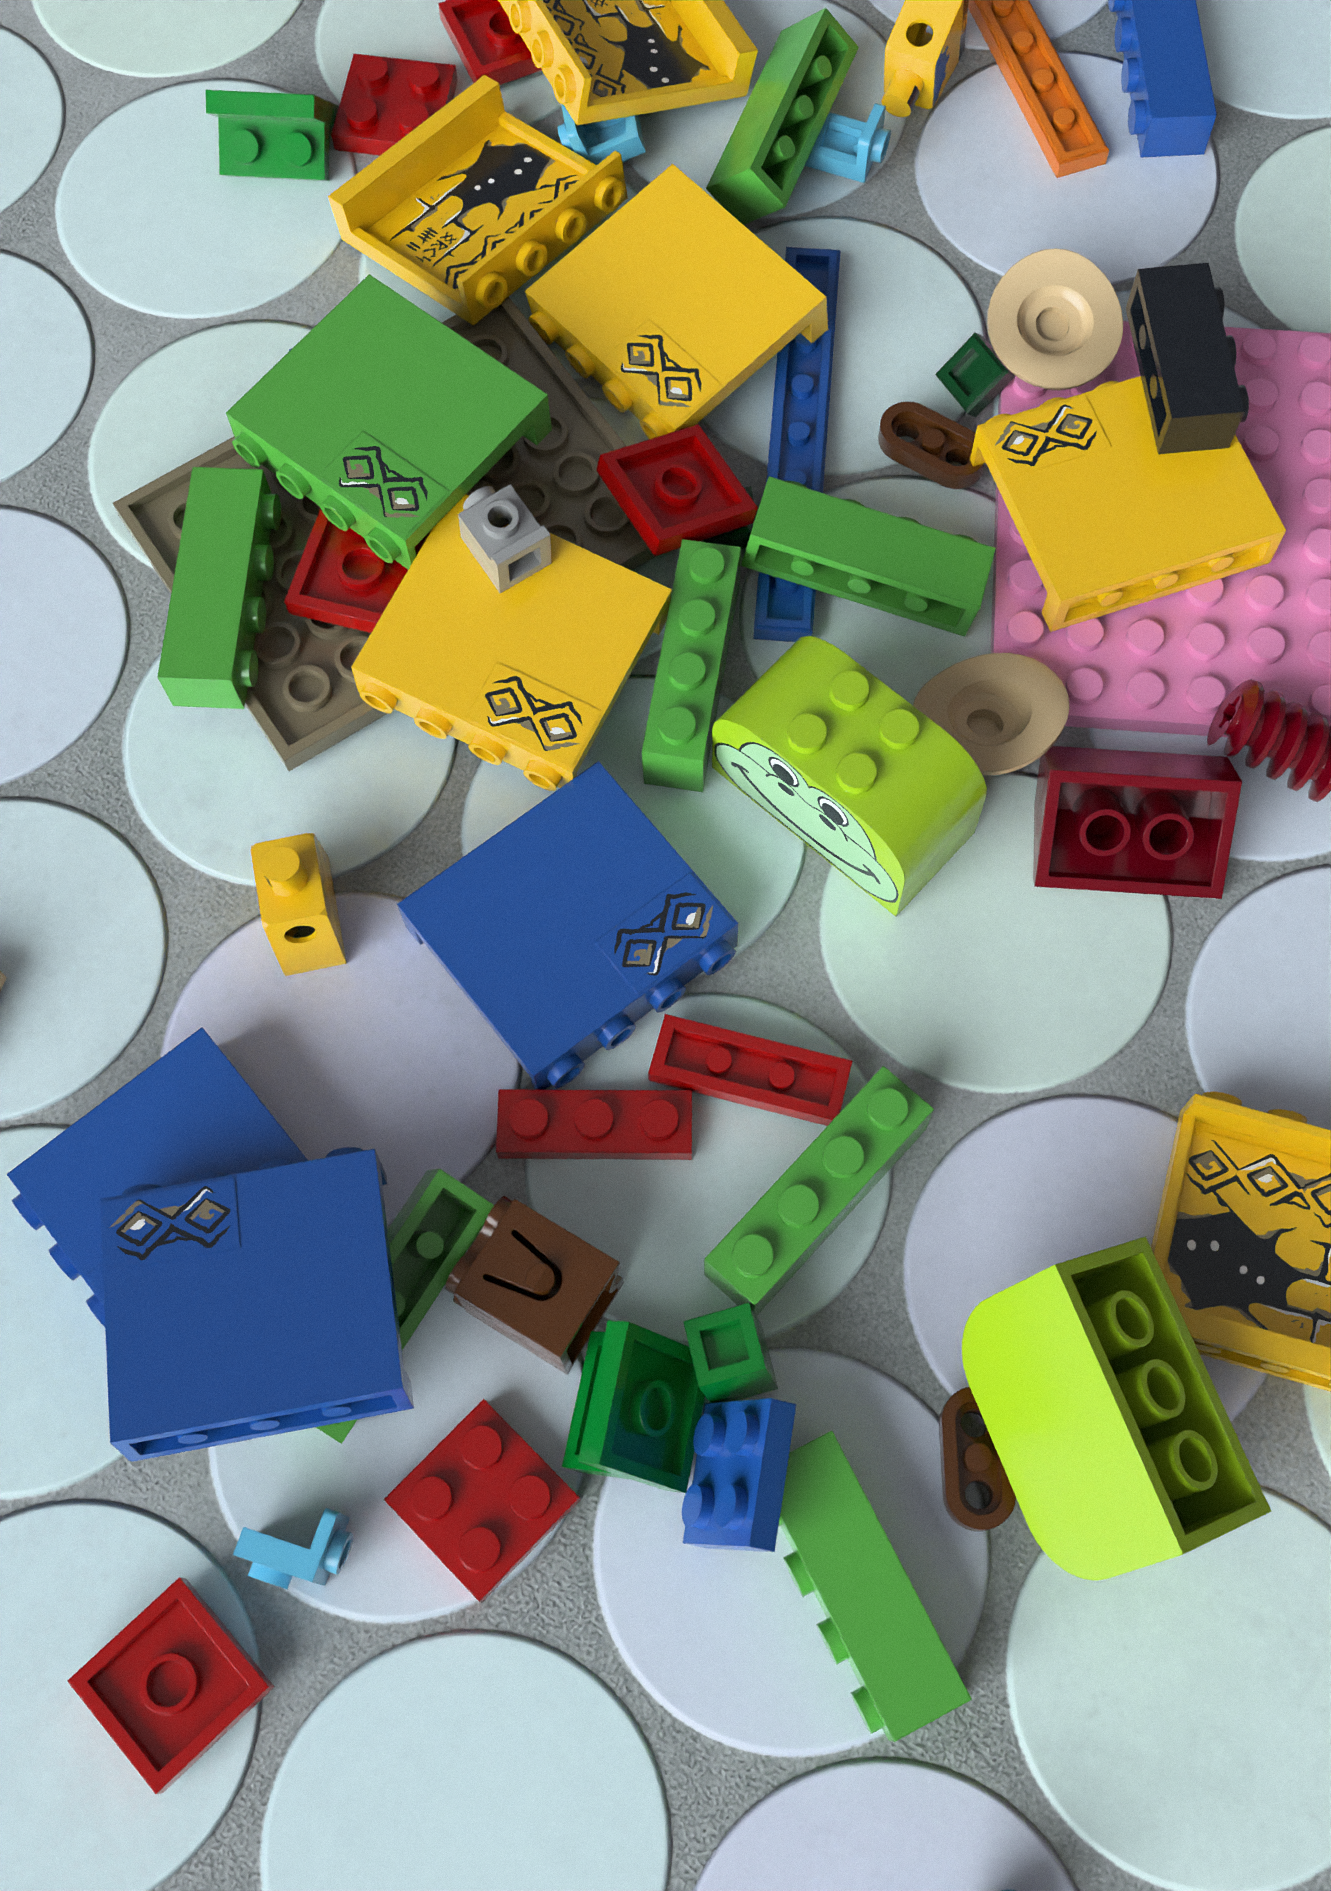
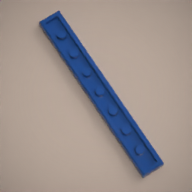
(799, 440)

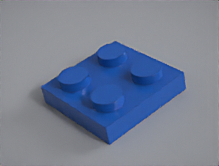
(738, 1475)

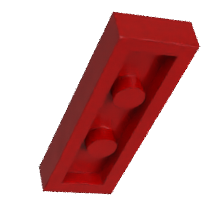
(749, 1070)
(594, 1124)

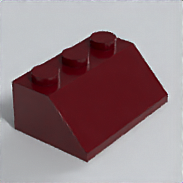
(1134, 821)

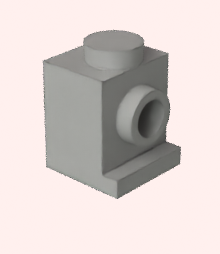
(505, 552)

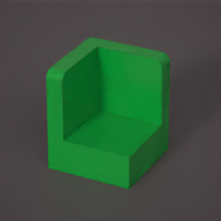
(730, 1354)

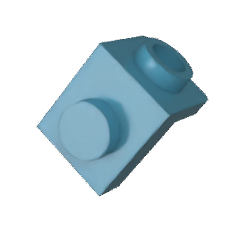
(601, 138)
(850, 146)
(278, 1560)

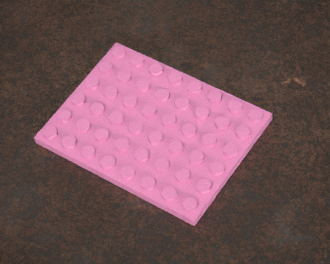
(1183, 653)

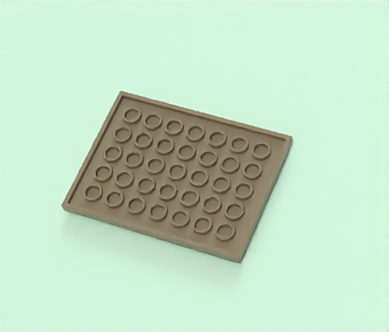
(305, 674)

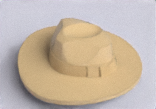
(1055, 320)
(998, 709)

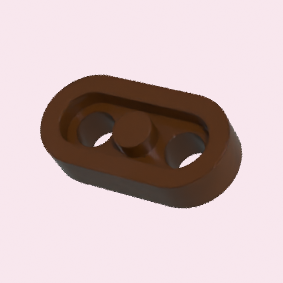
(934, 444)
(971, 1461)

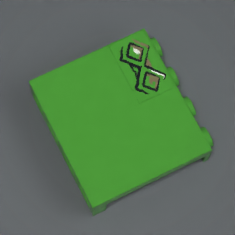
(385, 418)

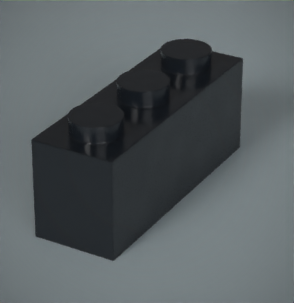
(1185, 358)

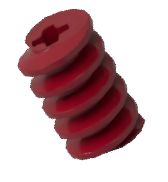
(1276, 732)

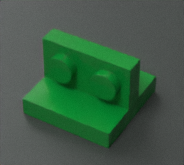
(272, 134)
(635, 1408)

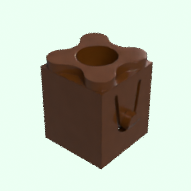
(535, 1283)

